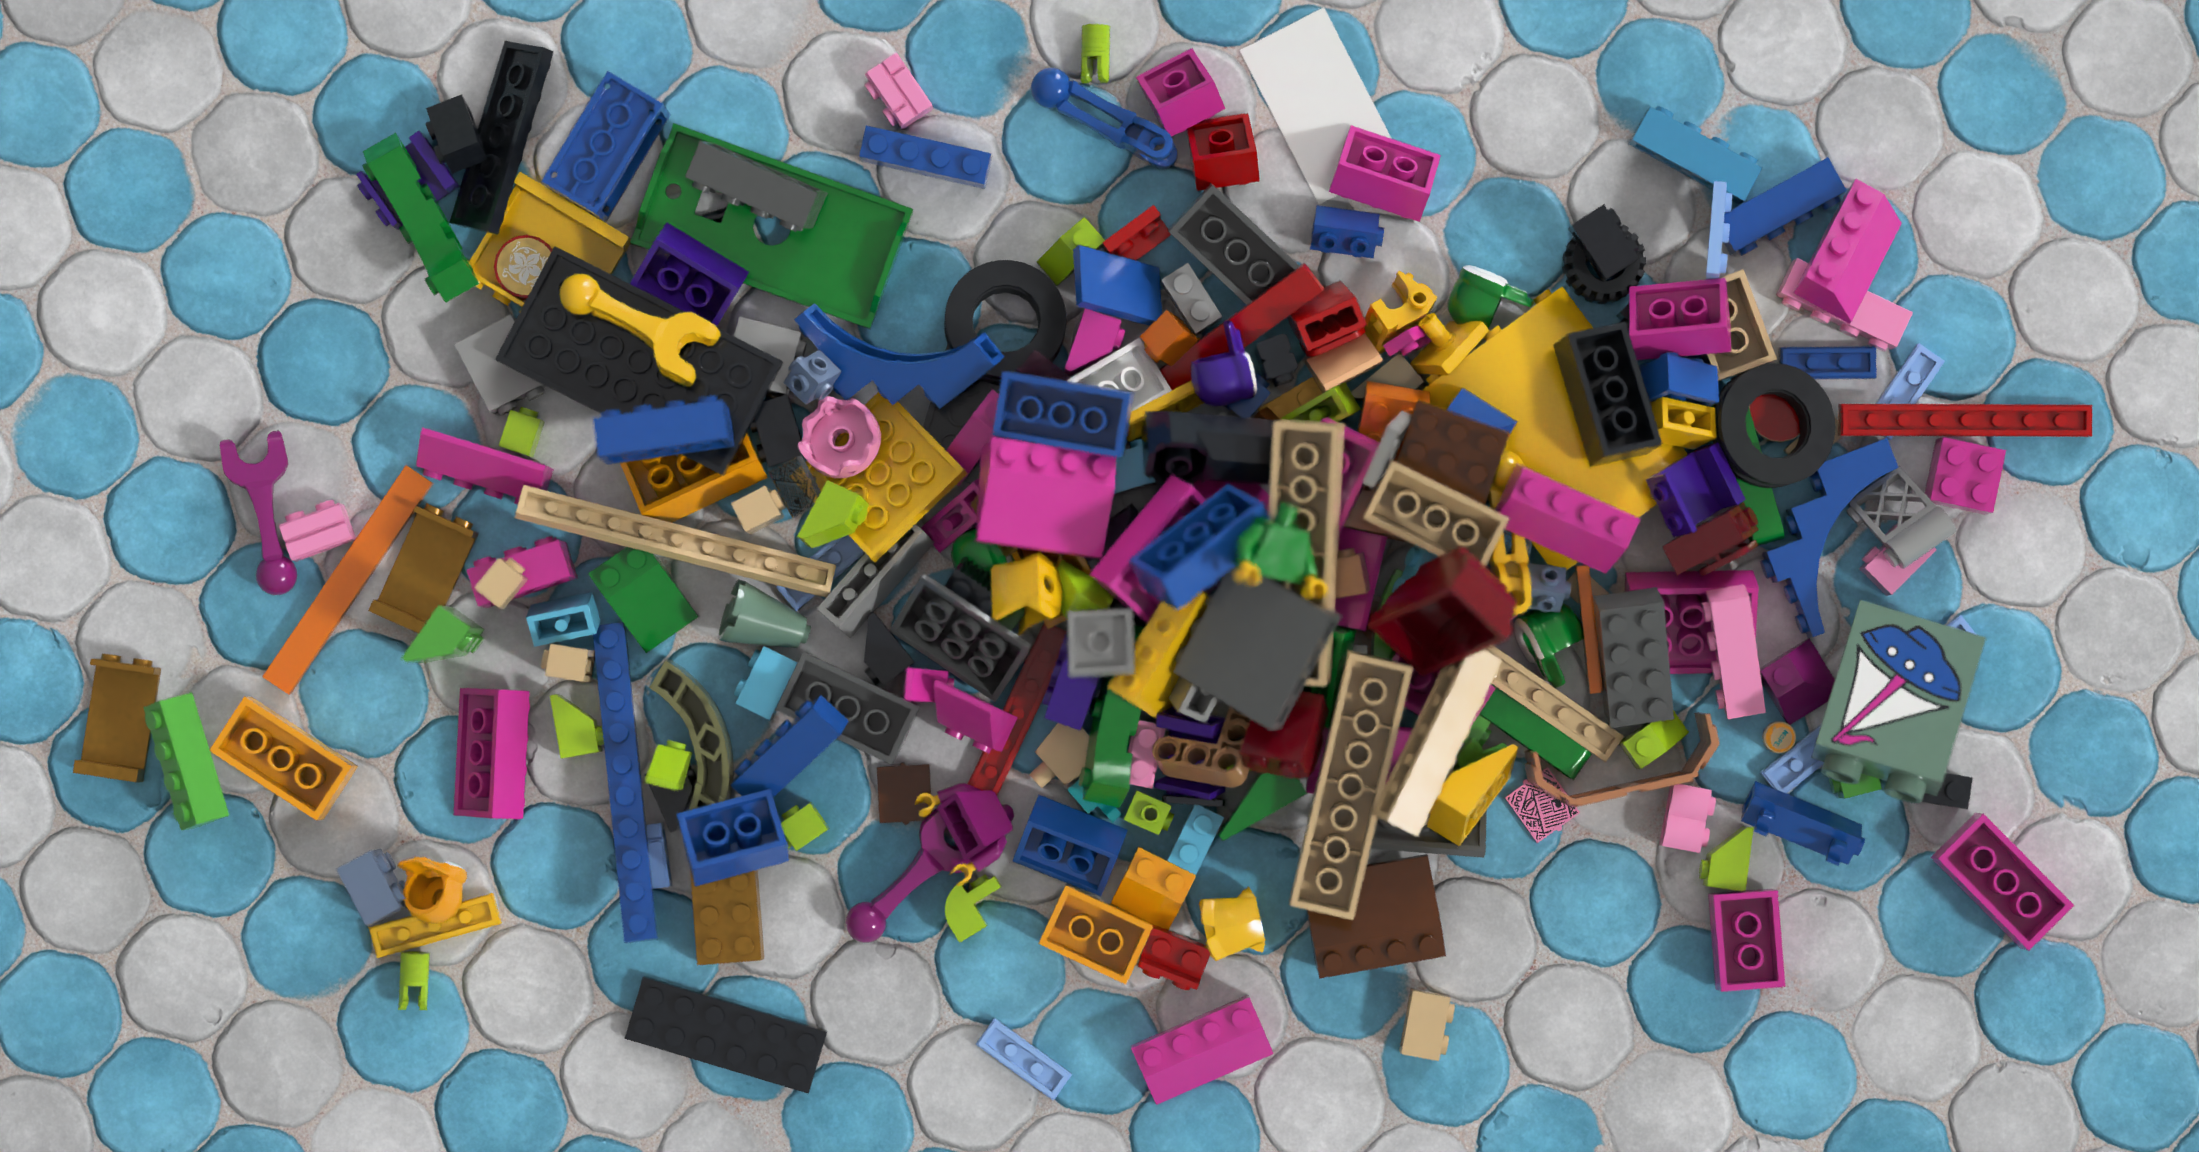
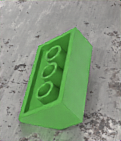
(186, 761)

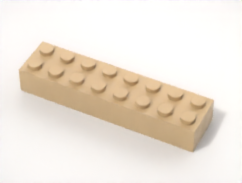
(1309, 476)
(1350, 784)

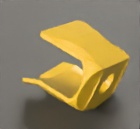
(1026, 585)
(1232, 924)

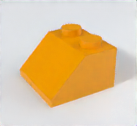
(1153, 888)

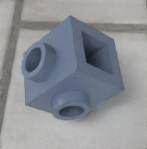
(812, 377)
(1548, 587)

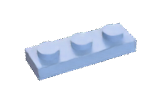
(1718, 230)

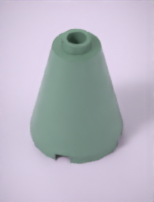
(761, 620)

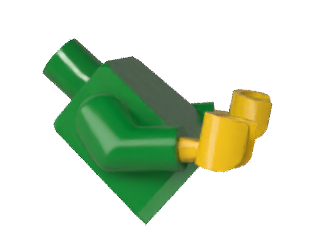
(1278, 551)

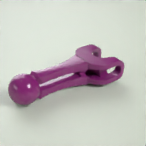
(275, 572)
(868, 919)

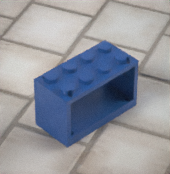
(606, 146)

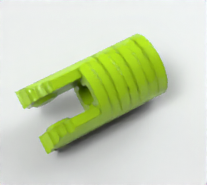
(1095, 45)
(414, 972)

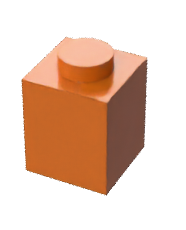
(1168, 339)

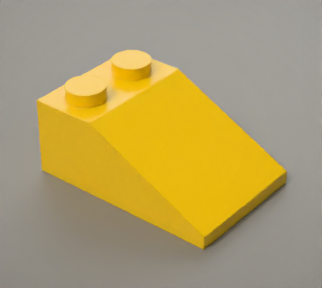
(1469, 794)

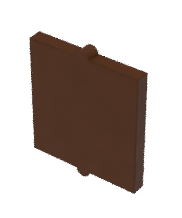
(899, 790)

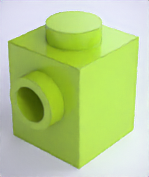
(1149, 813)
(802, 825)

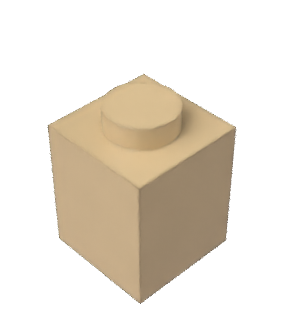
(502, 582)

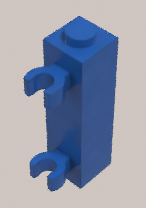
(1802, 823)

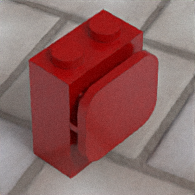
(1328, 320)

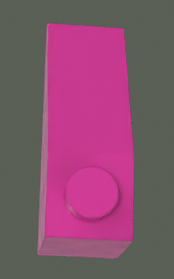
(974, 435)
(953, 518)
(921, 683)

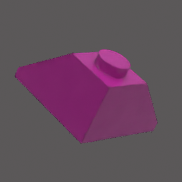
(1798, 681)

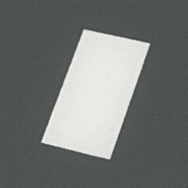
(1312, 94)

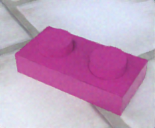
(1408, 341)

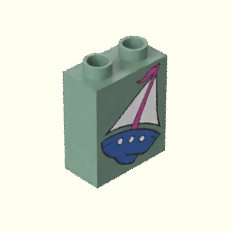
(1897, 701)

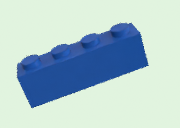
(925, 157)
(1781, 205)
(791, 749)

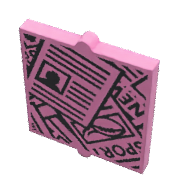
(1538, 810)

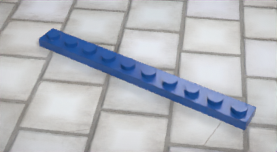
(625, 783)

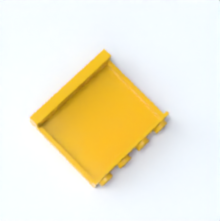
(560, 223)
(1156, 656)

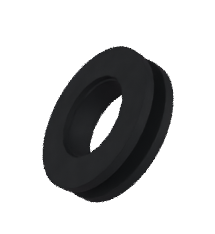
(1015, 279)
(1814, 416)

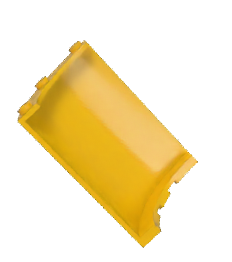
(1523, 379)

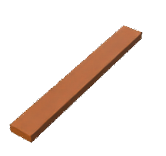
(347, 580)

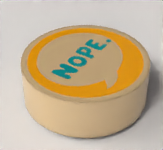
(1779, 737)

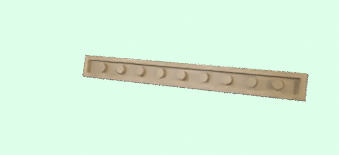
(675, 541)

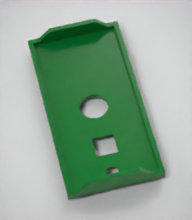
(835, 264)

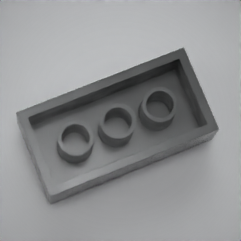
(755, 184)
(1231, 245)
(1633, 657)
(875, 716)

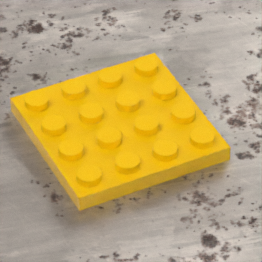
(902, 480)

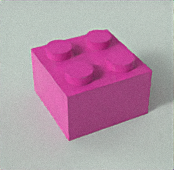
(1964, 475)

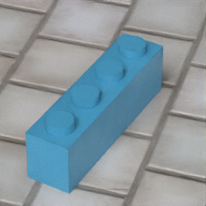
(1695, 154)

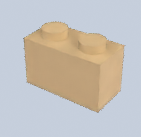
(759, 509)
(568, 663)
(1426, 1025)

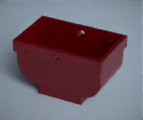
(1445, 612)

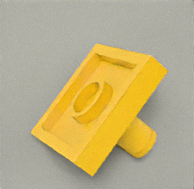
(1448, 345)

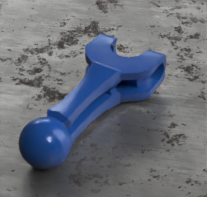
(1137, 135)

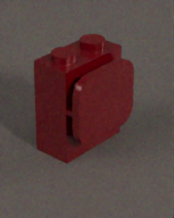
(1714, 541)
(1294, 747)

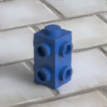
(1346, 232)

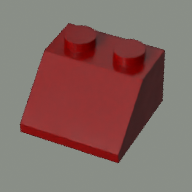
(1223, 152)

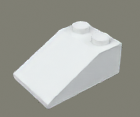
(1129, 371)

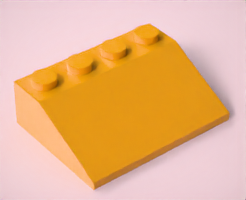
(678, 486)

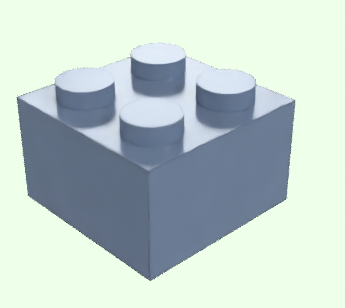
(373, 886)

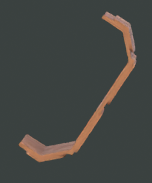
(1698, 760)

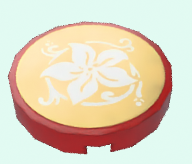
(520, 264)

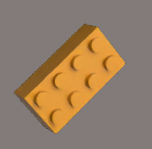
(283, 758)

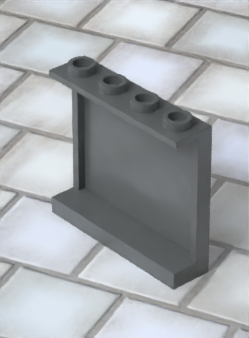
(1256, 647)

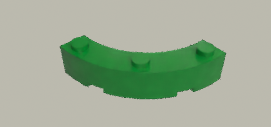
(421, 218)
(1107, 763)

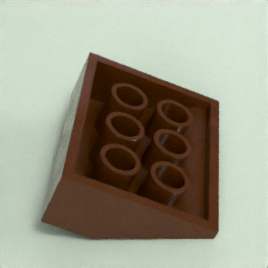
(1391, 925)

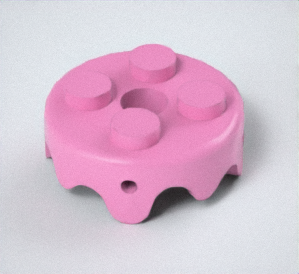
(830, 420)

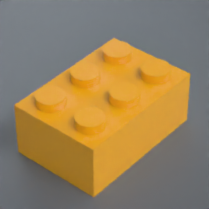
(1095, 934)

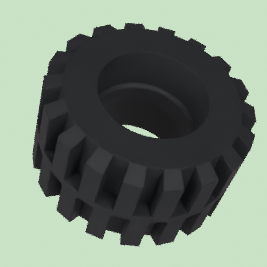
(1593, 288)

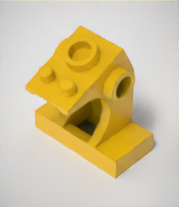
(1386, 323)

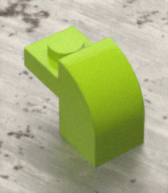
(961, 910)

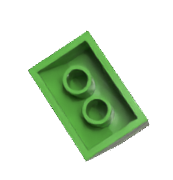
(445, 637)

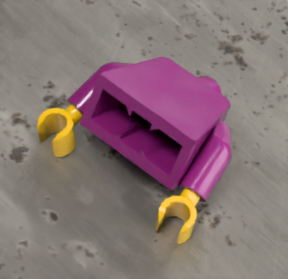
(975, 823)

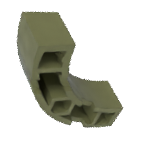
(706, 731)

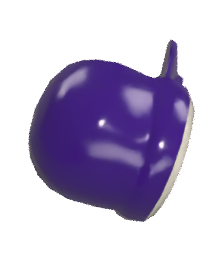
(1225, 376)

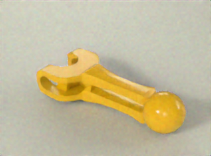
(582, 295)
(1513, 567)

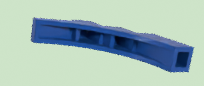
(896, 374)
(1798, 561)

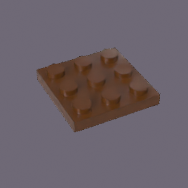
(1453, 450)

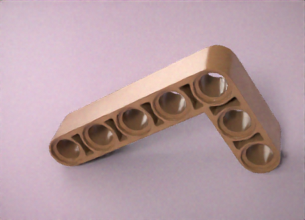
(1215, 757)

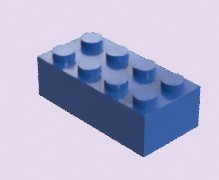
(1063, 414)
(663, 431)
(1196, 547)

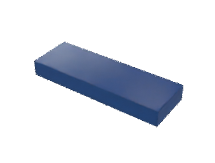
(1832, 361)

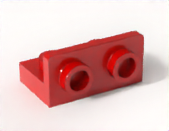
(1138, 236)
(1174, 958)

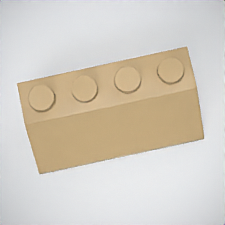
(1433, 514)

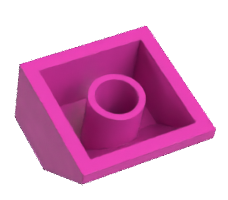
(1181, 92)
(1094, 341)

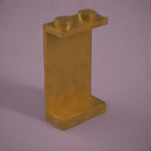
(425, 568)
(116, 725)

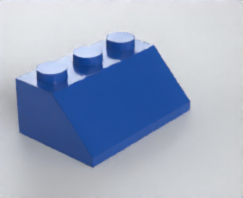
(733, 837)
(1070, 845)

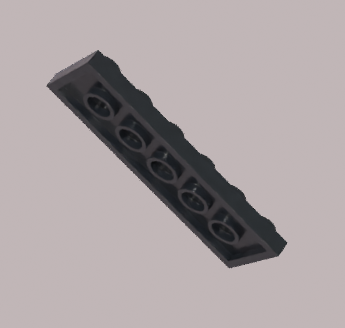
(503, 133)
(726, 1034)

